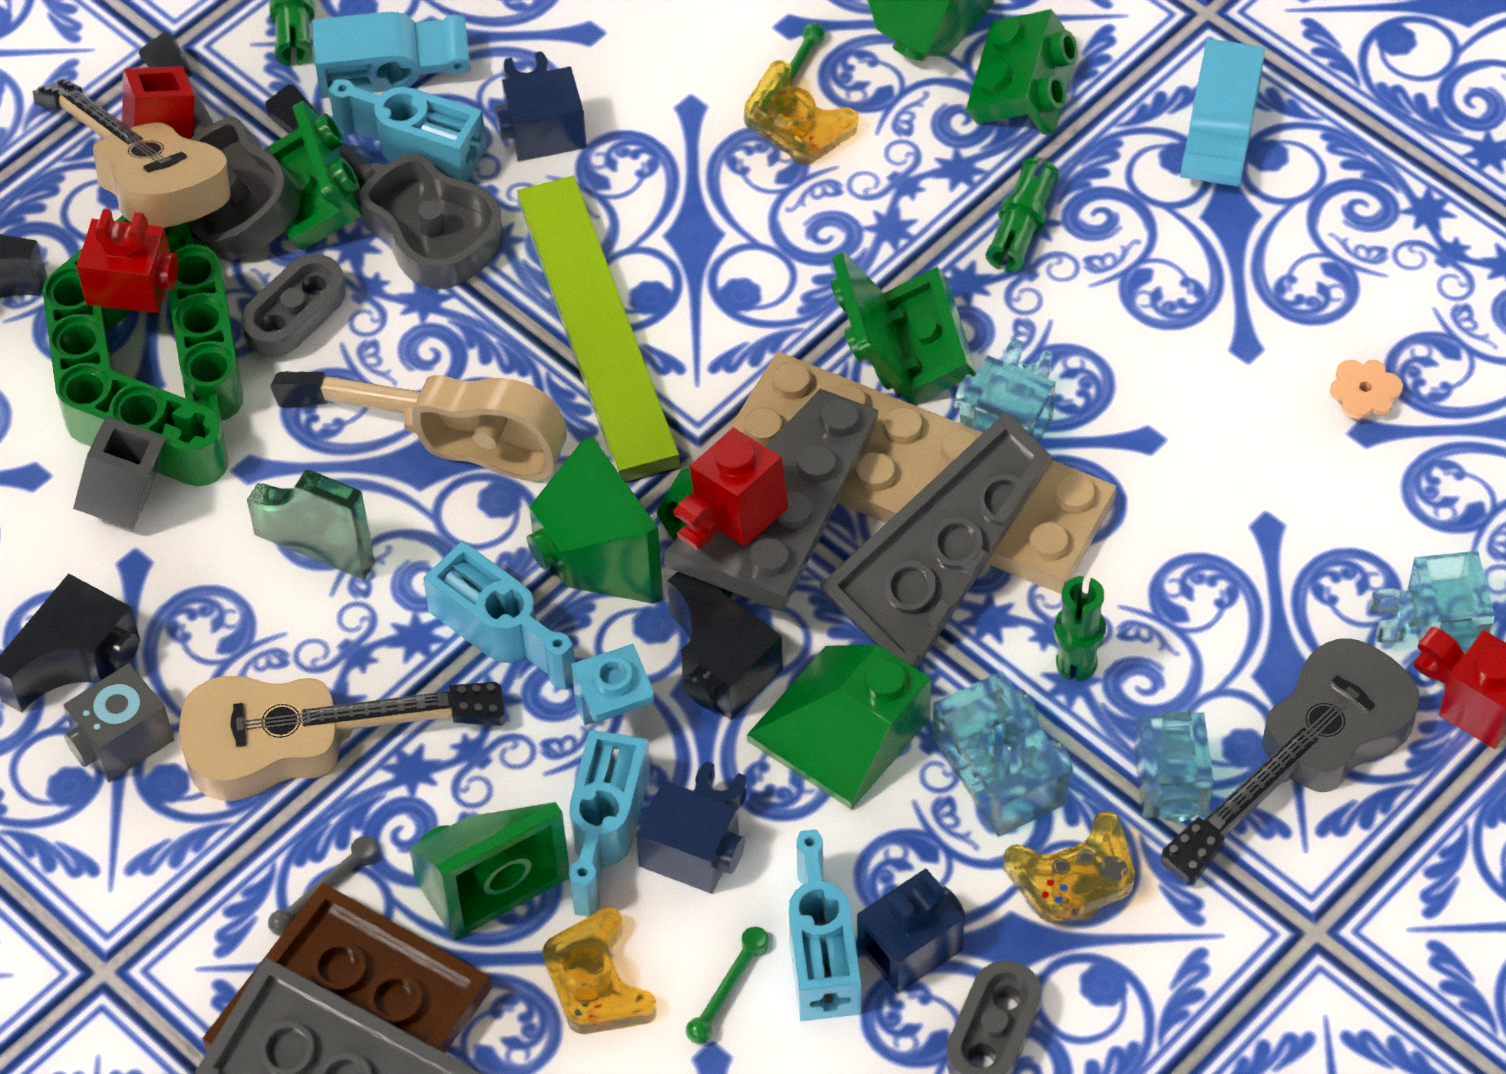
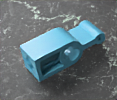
(387, 49)
(1223, 112)
(413, 123)
(495, 613)
(609, 795)
(822, 945)

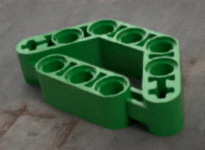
(207, 359)

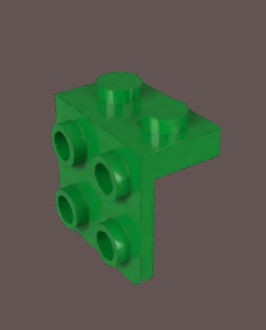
(905, 333)

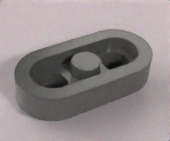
(289, 307)
(990, 1030)

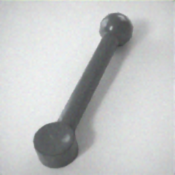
(363, 852)

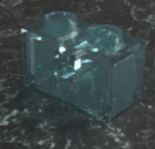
(1002, 753)

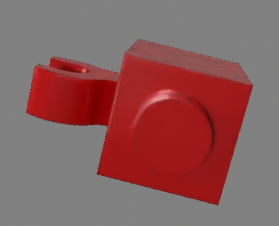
(158, 97)
(126, 264)
(735, 492)
(1473, 682)

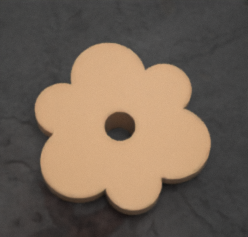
(1365, 388)

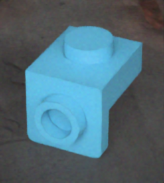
(611, 685)

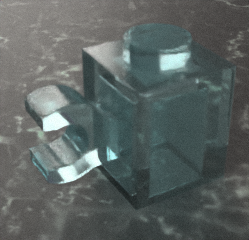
(1009, 388)
(1441, 593)
(1173, 765)

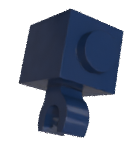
(540, 110)
(693, 832)
(911, 930)

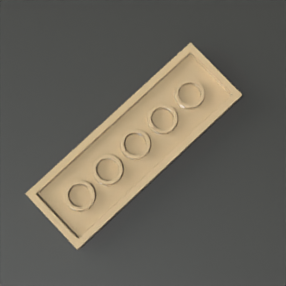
(916, 446)

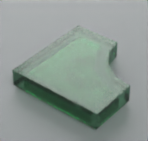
(316, 520)

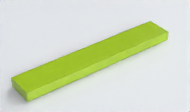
(598, 329)

